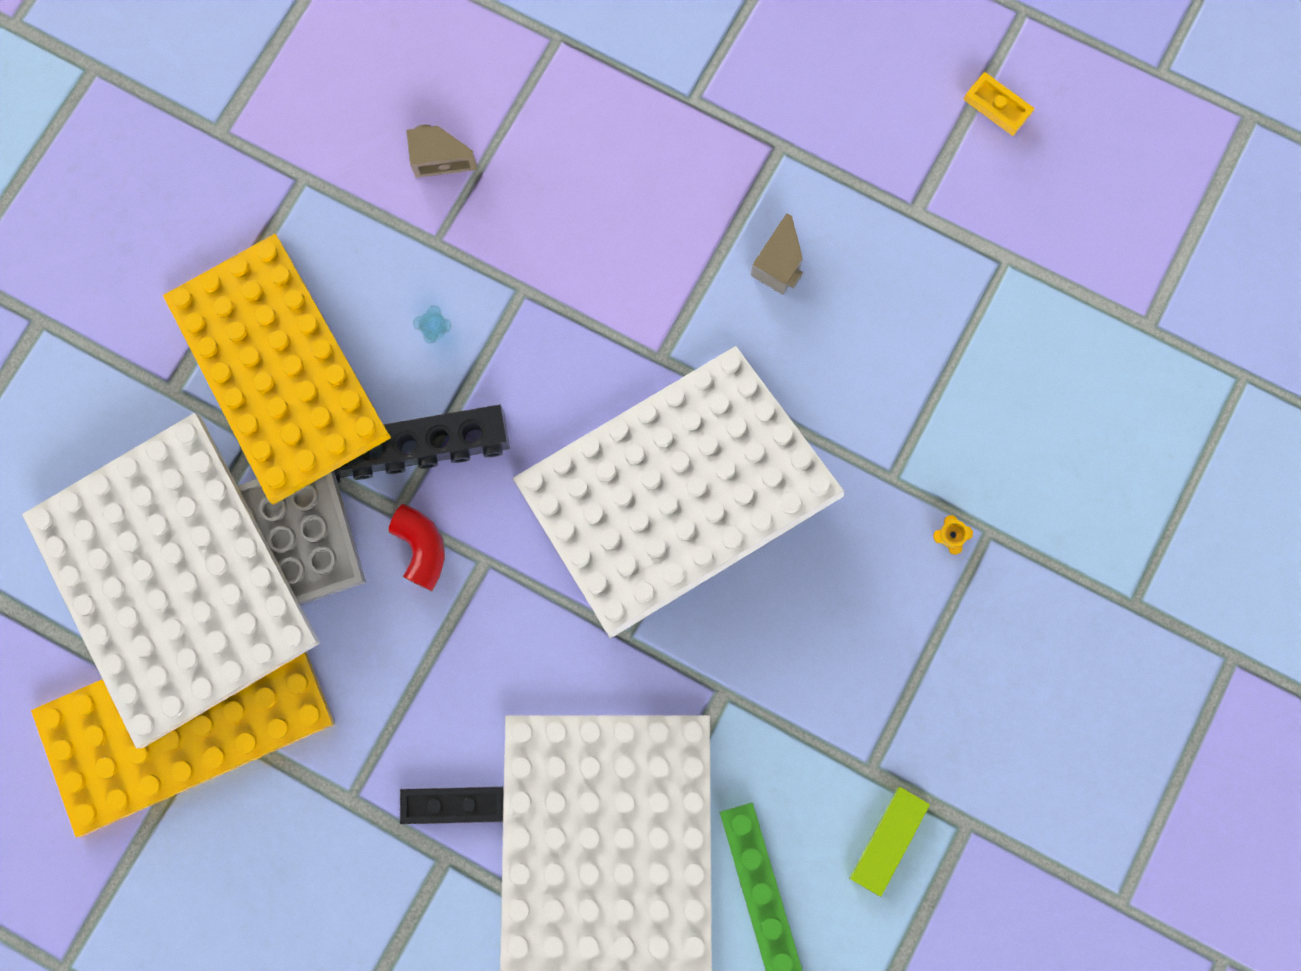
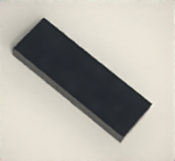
(451, 805)

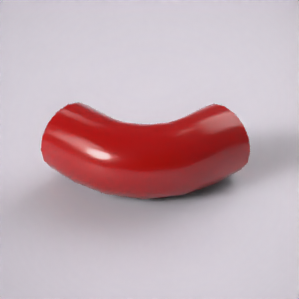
(425, 542)

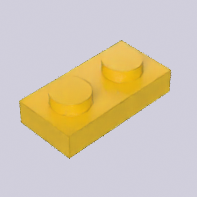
(998, 104)

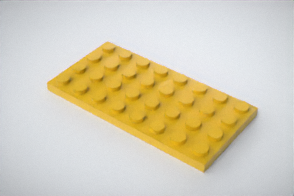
(275, 369)
(110, 779)

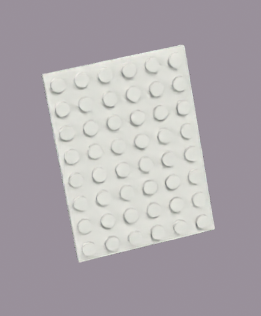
(676, 490)
(169, 580)
(606, 843)

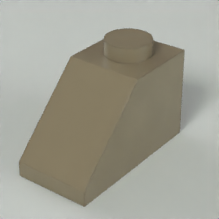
(437, 152)
(780, 258)

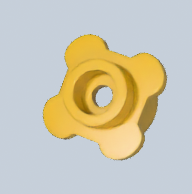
(962, 532)

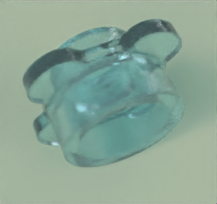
(433, 333)

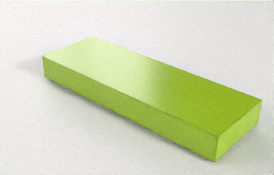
(889, 841)

